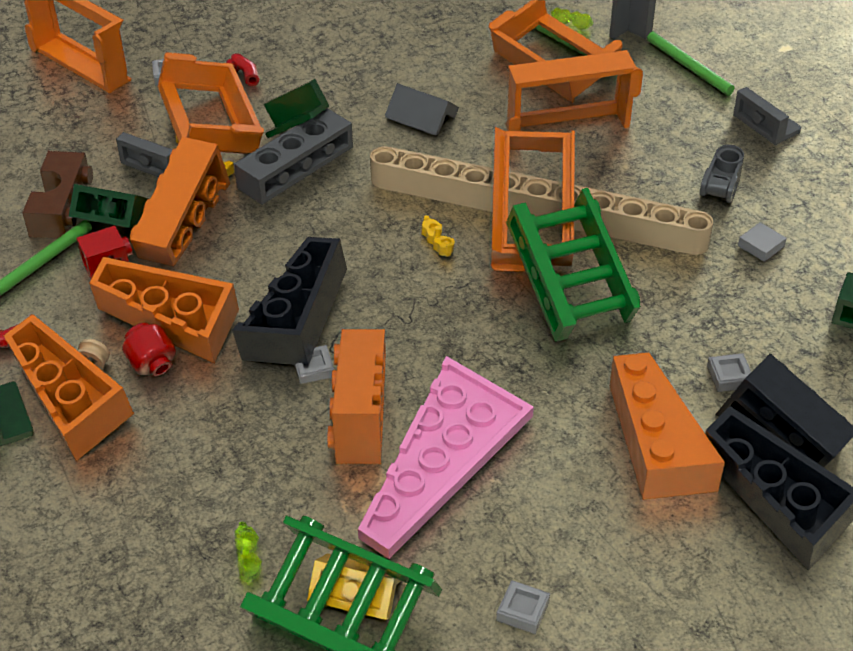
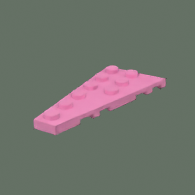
(445, 446)

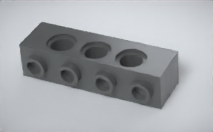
(293, 156)

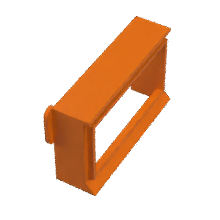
(513, 26)
(103, 67)
(574, 69)
(184, 72)
(506, 256)

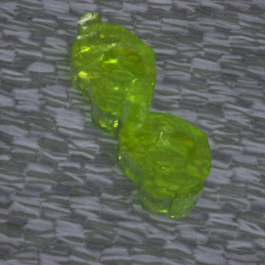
(579, 20)
(246, 546)

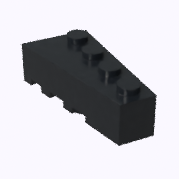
(295, 310)
(784, 487)

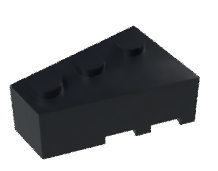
(791, 411)

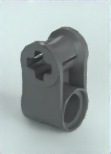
(723, 173)

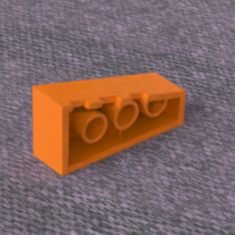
(179, 201)
(188, 307)
(72, 389)
(358, 397)
(660, 432)

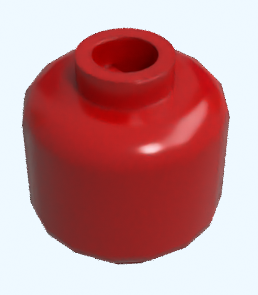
(148, 349)

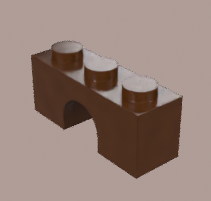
(48, 211)

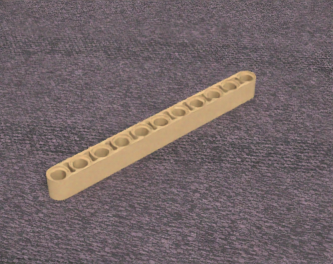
(472, 186)

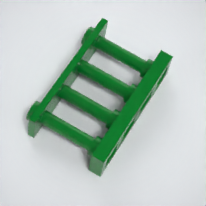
(550, 285)
(307, 621)

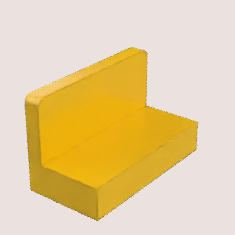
(349, 584)

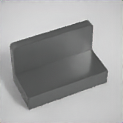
(632, 16)
(419, 109)
(764, 117)
(143, 154)

